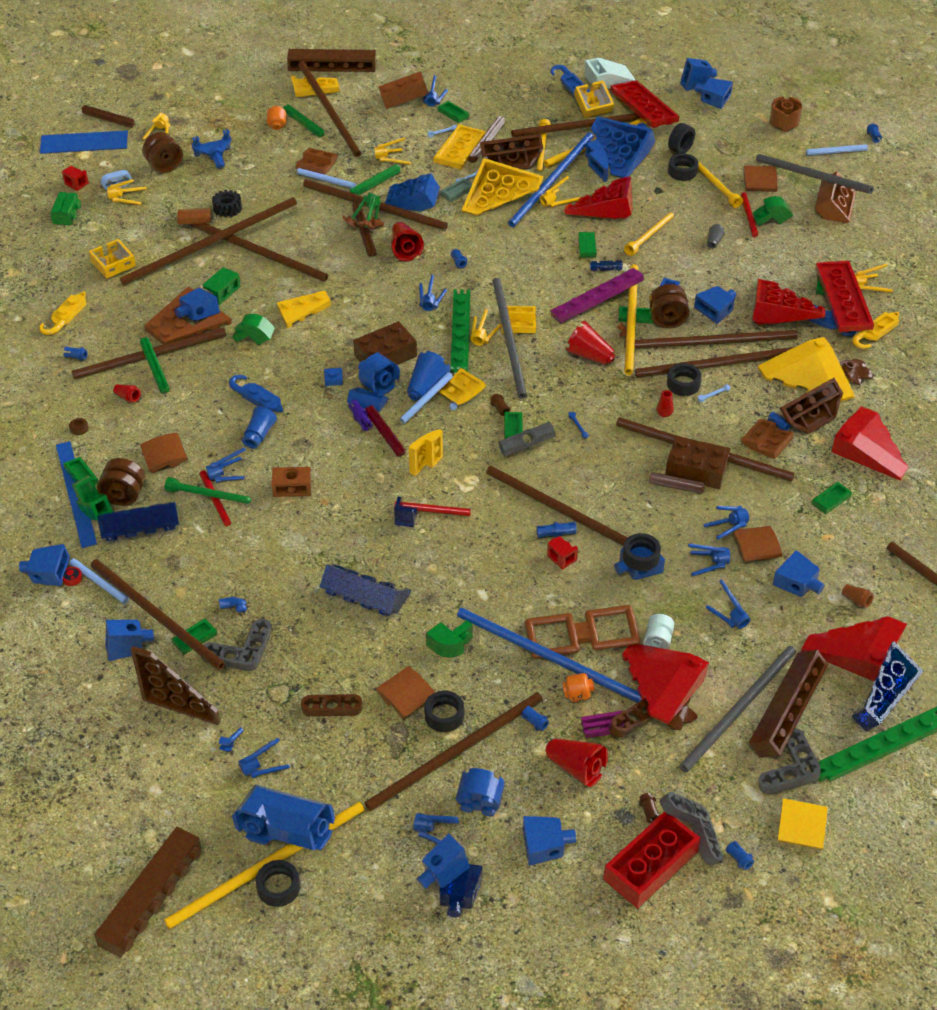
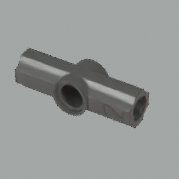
(537, 435)

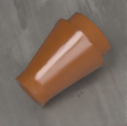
(860, 596)

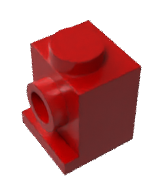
(75, 178)
(562, 552)

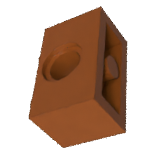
(291, 481)

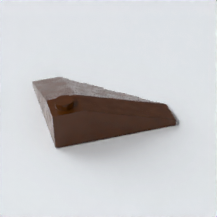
(168, 690)

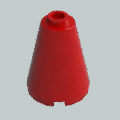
(406, 242)
(590, 345)
(578, 759)

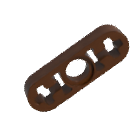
(347, 699)
(630, 725)

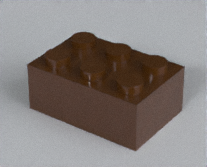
(390, 341)
(698, 461)

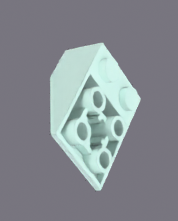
(607, 71)

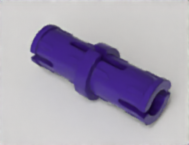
(360, 415)

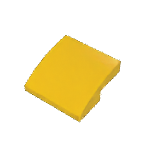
(522, 319)
(462, 387)
(425, 451)
(802, 824)

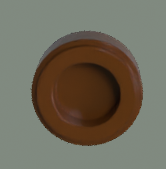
(78, 426)

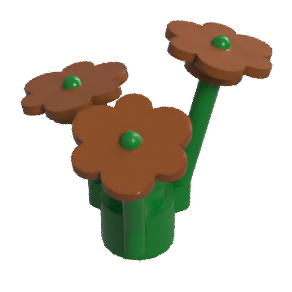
(372, 202)

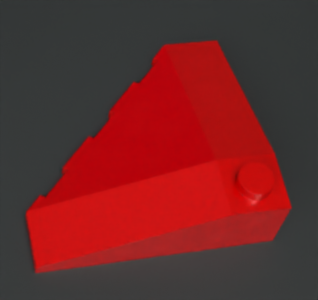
(606, 202)
(781, 305)
(870, 444)
(859, 646)
(665, 678)

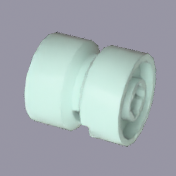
(659, 631)

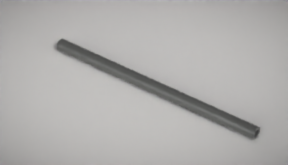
(815, 174)
(510, 342)
(737, 709)

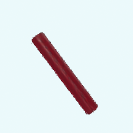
(385, 431)

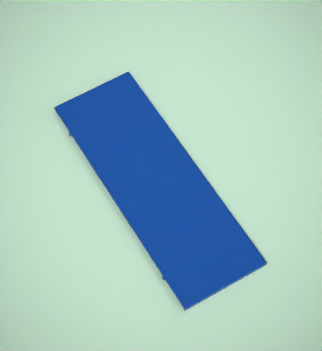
(84, 142)

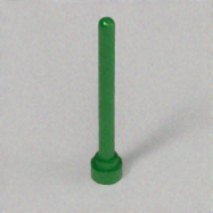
(173, 485)

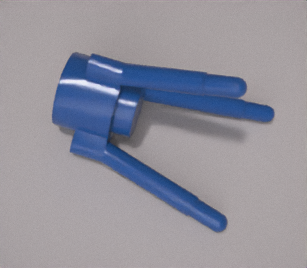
(432, 98)
(428, 301)
(215, 469)
(738, 517)
(718, 554)
(738, 616)
(250, 763)
(425, 823)

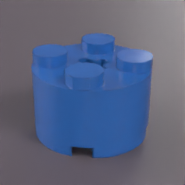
(378, 373)
(480, 791)

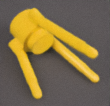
(160, 122)
(381, 152)
(115, 193)
(549, 196)
(862, 279)
(479, 335)

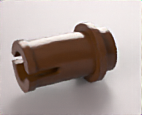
(498, 401)
(648, 801)

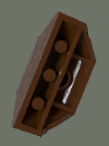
(514, 152)
(814, 407)

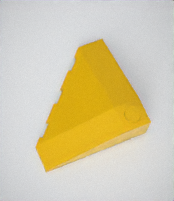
(497, 185)
(807, 367)

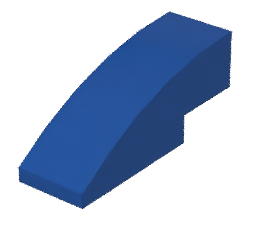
(597, 159)

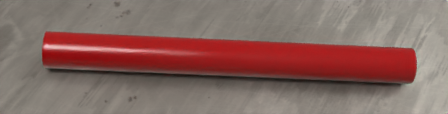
(749, 214)
(216, 501)
(438, 509)

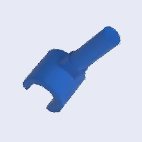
(227, 743)

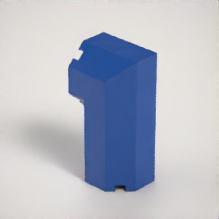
(284, 817)

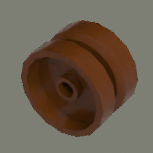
(162, 152)
(669, 306)
(121, 481)

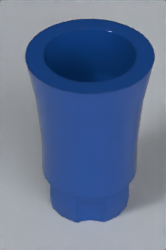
(258, 427)

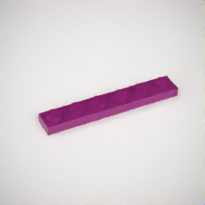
(597, 295)

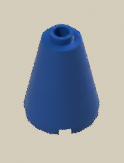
(426, 373)

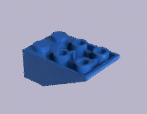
(414, 193)

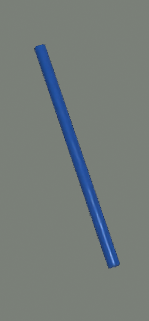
(550, 180)
(549, 654)

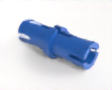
(556, 529)

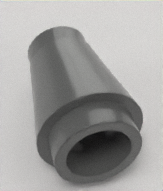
(715, 234)

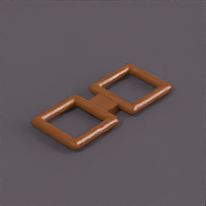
(586, 631)

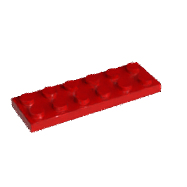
(644, 103)
(844, 296)

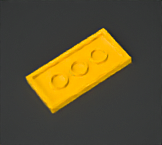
(458, 147)

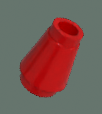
(127, 392)
(665, 405)

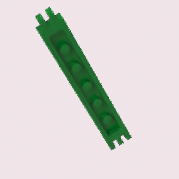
(460, 330)
(878, 746)

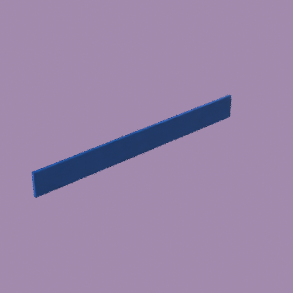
(83, 522)

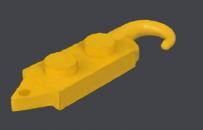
(65, 313)
(882, 326)

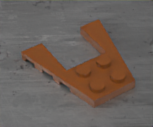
(169, 328)

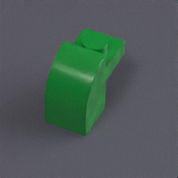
(775, 208)
(255, 327)
(89, 499)
(448, 642)

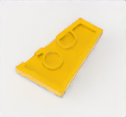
(302, 87)
(299, 307)

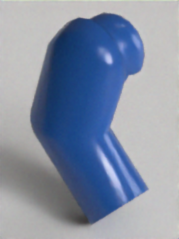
(232, 602)

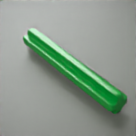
(303, 120)
(375, 180)
(154, 365)

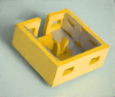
(599, 93)
(117, 261)

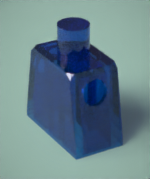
(462, 891)

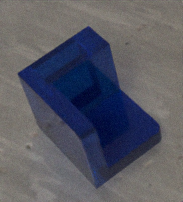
(404, 515)

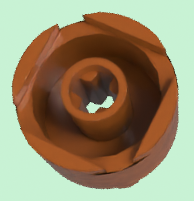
(785, 113)

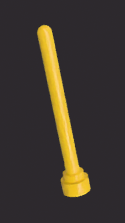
(541, 157)
(734, 199)
(631, 248)

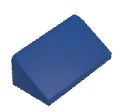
(367, 398)

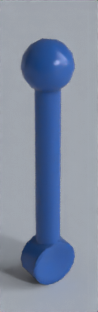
(572, 415)

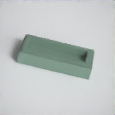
(456, 190)

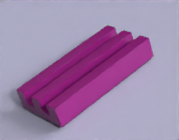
(595, 721)

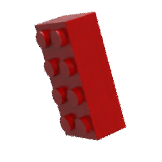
(651, 859)

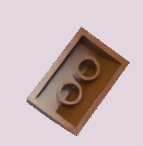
(403, 90)
(835, 201)

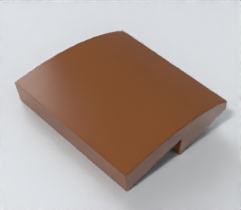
(317, 161)
(760, 178)
(194, 216)
(767, 438)
(163, 451)
(757, 543)
(405, 692)

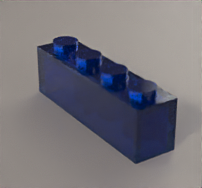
(138, 520)
(363, 589)
(892, 682)

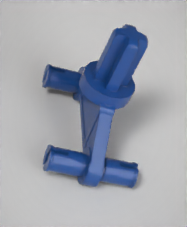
(213, 149)

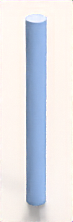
(831, 150)
(333, 180)
(423, 400)
(99, 581)

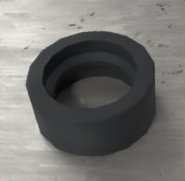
(681, 138)
(683, 173)
(681, 388)
(641, 563)
(444, 724)
(281, 898)

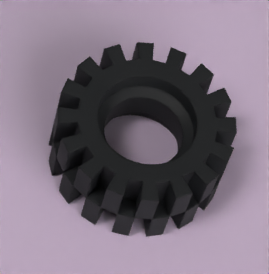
(227, 203)

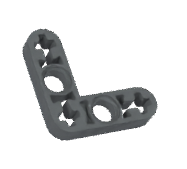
(243, 654)
(798, 769)
(701, 822)

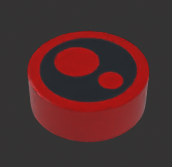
(72, 576)

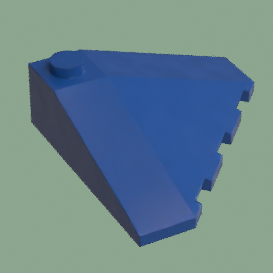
(623, 143)

